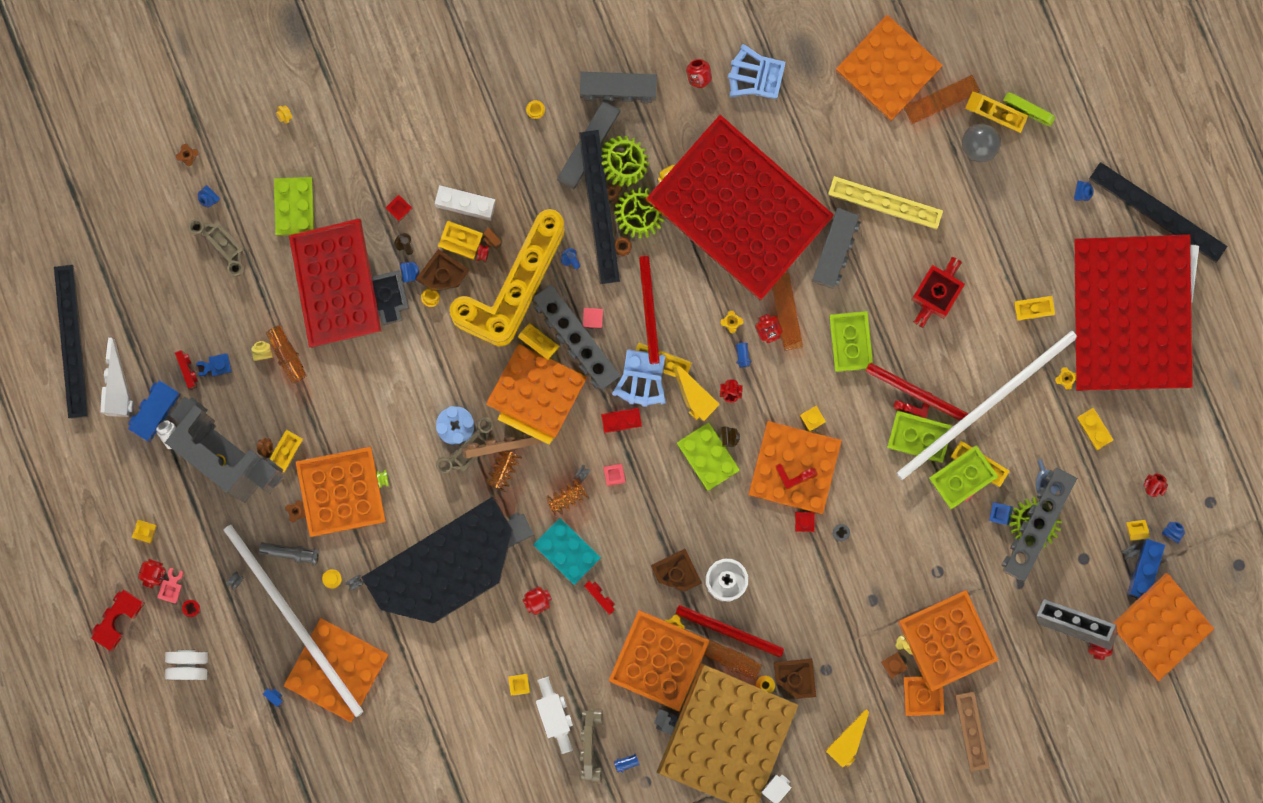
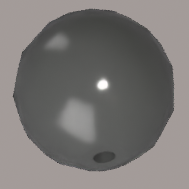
(981, 142)

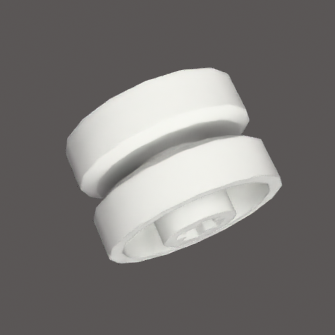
(736, 574)
(186, 663)

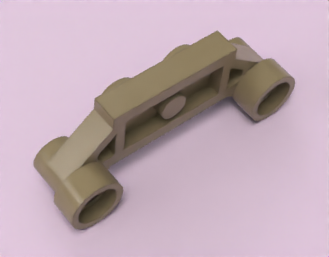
(222, 242)
(456, 460)
(589, 772)

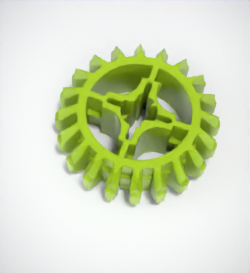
(636, 165)
(631, 216)
(1019, 518)

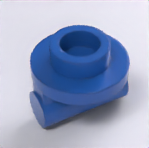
(1083, 191)
(207, 197)
(569, 257)
(409, 271)
(1174, 531)

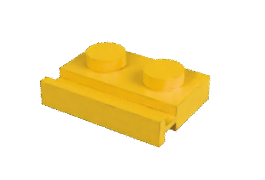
(460, 240)

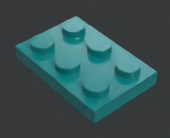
(567, 551)

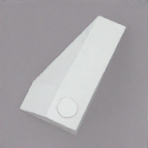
(115, 396)

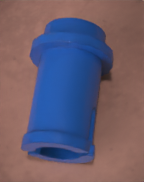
(743, 355)
(626, 763)

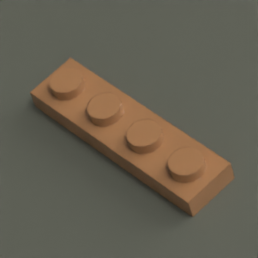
(493, 446)
(972, 731)

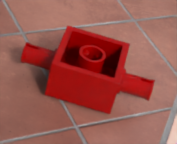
(926, 297)

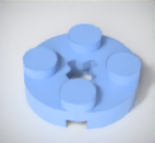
(450, 415)

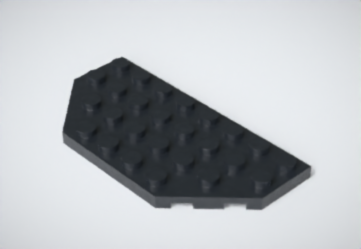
(445, 566)

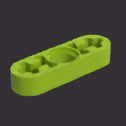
(1029, 109)

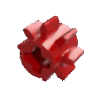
(731, 391)
(1155, 485)

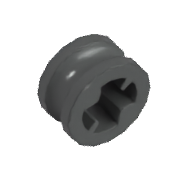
(582, 474)
(845, 536)
(1130, 551)
(234, 581)
(354, 583)

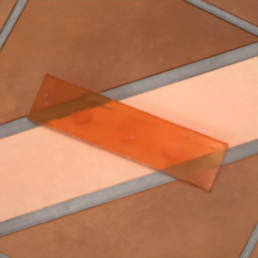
(941, 99)
(787, 313)

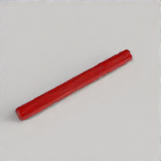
(649, 310)
(915, 392)
(729, 631)

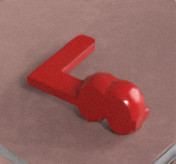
(908, 408)
(803, 477)

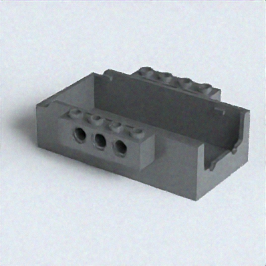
(200, 442)

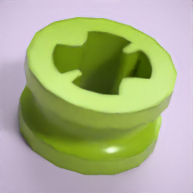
(382, 478)

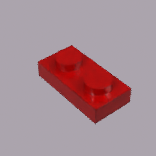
(184, 362)
(621, 420)
(606, 603)

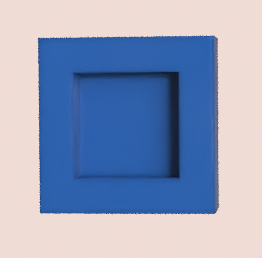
(1001, 513)
(274, 696)

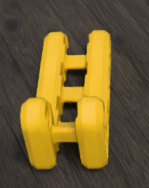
(522, 279)

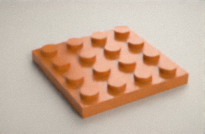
(889, 67)
(536, 391)
(796, 452)
(340, 491)
(1162, 627)
(948, 640)
(352, 660)
(659, 660)

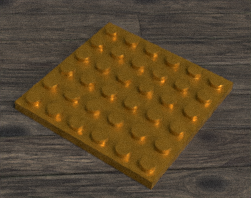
(727, 737)

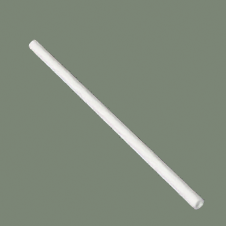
(986, 405)
(293, 620)

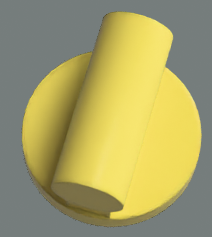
(261, 351)
(902, 644)

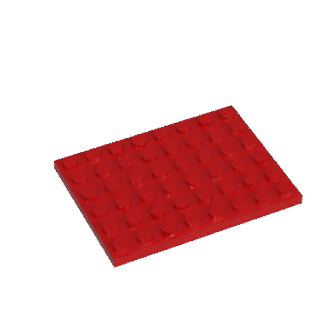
(739, 207)
(1133, 313)

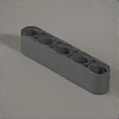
(601, 121)

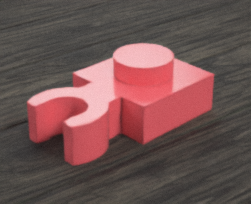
(170, 589)

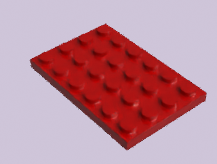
(335, 283)

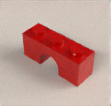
(106, 633)

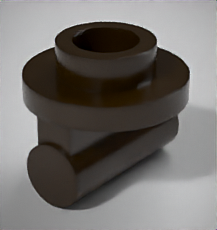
(403, 242)
(730, 437)

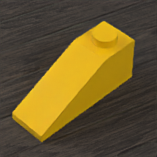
(996, 112)
(695, 397)
(847, 743)

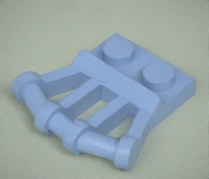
(768, 77)
(638, 365)

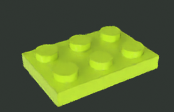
(293, 205)
(850, 341)
(914, 434)
(707, 456)
(963, 477)

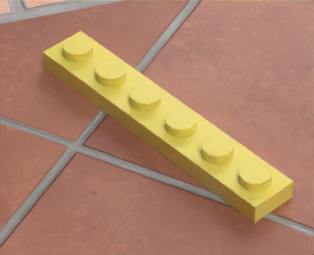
(885, 203)

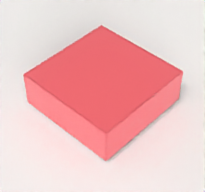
(592, 318)
(614, 474)

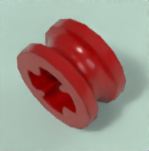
(482, 253)
(185, 611)

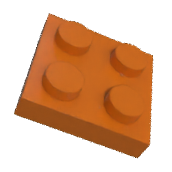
(920, 700)

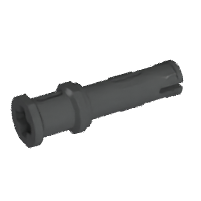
(299, 554)

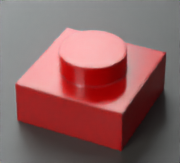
(398, 208)
(804, 522)

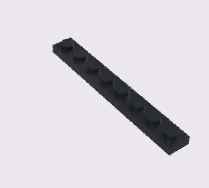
(599, 207)
(1157, 211)
(71, 341)

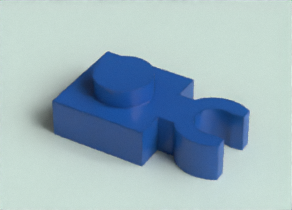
(218, 365)

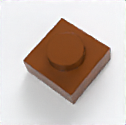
(491, 239)
(894, 665)

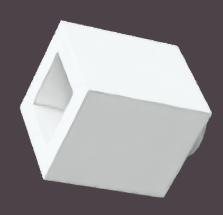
(776, 788)

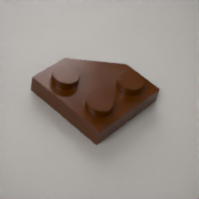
(442, 272)
(677, 571)
(796, 677)

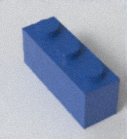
(153, 410)
(1146, 568)

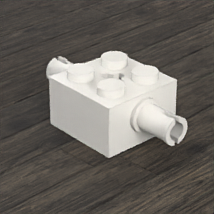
(553, 715)

